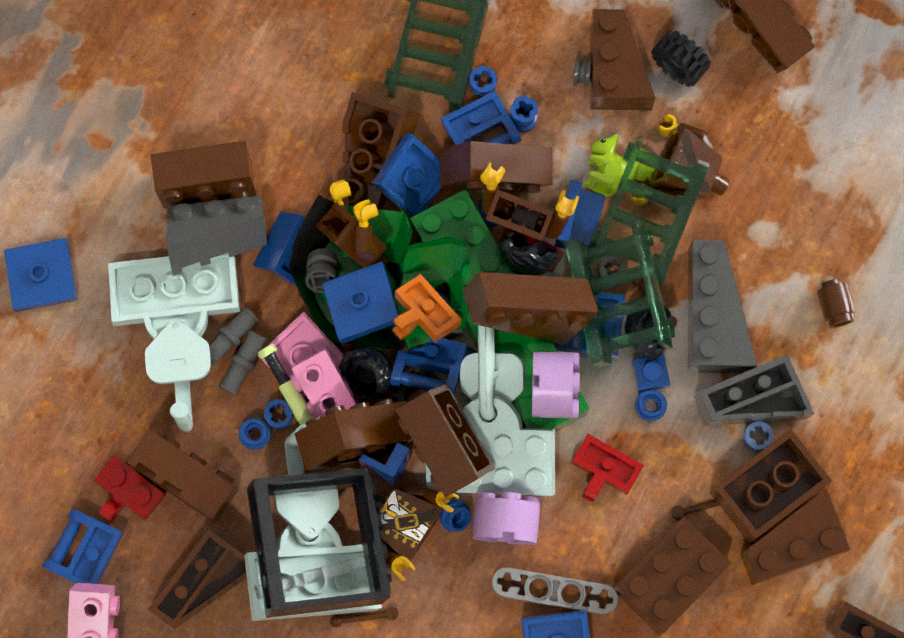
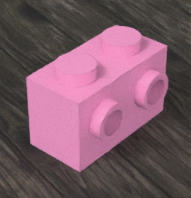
(322, 383)
(92, 611)

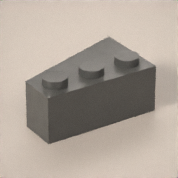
(213, 229)
(760, 394)

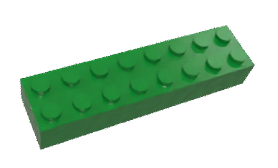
(462, 221)

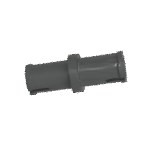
(231, 335)
(242, 363)

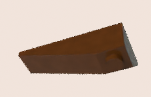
(370, 138)

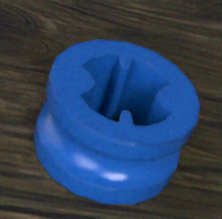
(477, 74)
(269, 417)

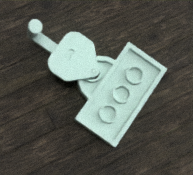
(174, 316)
(521, 455)
(308, 520)

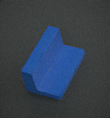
(585, 218)
(280, 240)
(394, 467)

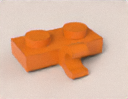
(424, 308)

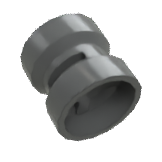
(320, 268)

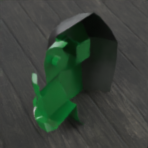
(435, 260)

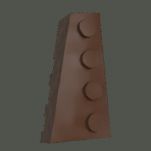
(774, 30)
(531, 305)

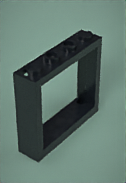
(266, 548)

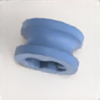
(765, 429)

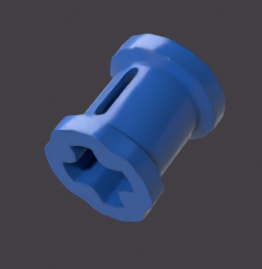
(529, 107)

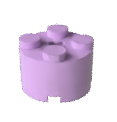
(555, 385)
(506, 518)

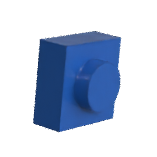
(651, 374)

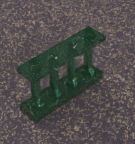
(460, 63)
(679, 205)
(580, 261)

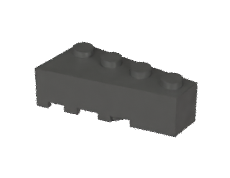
(715, 315)

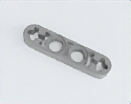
(555, 585)

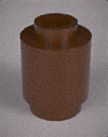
(836, 303)

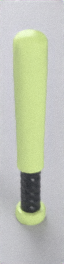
(293, 397)

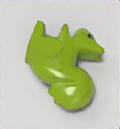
(611, 167)

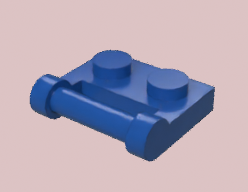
(478, 119)
(440, 357)
(91, 555)

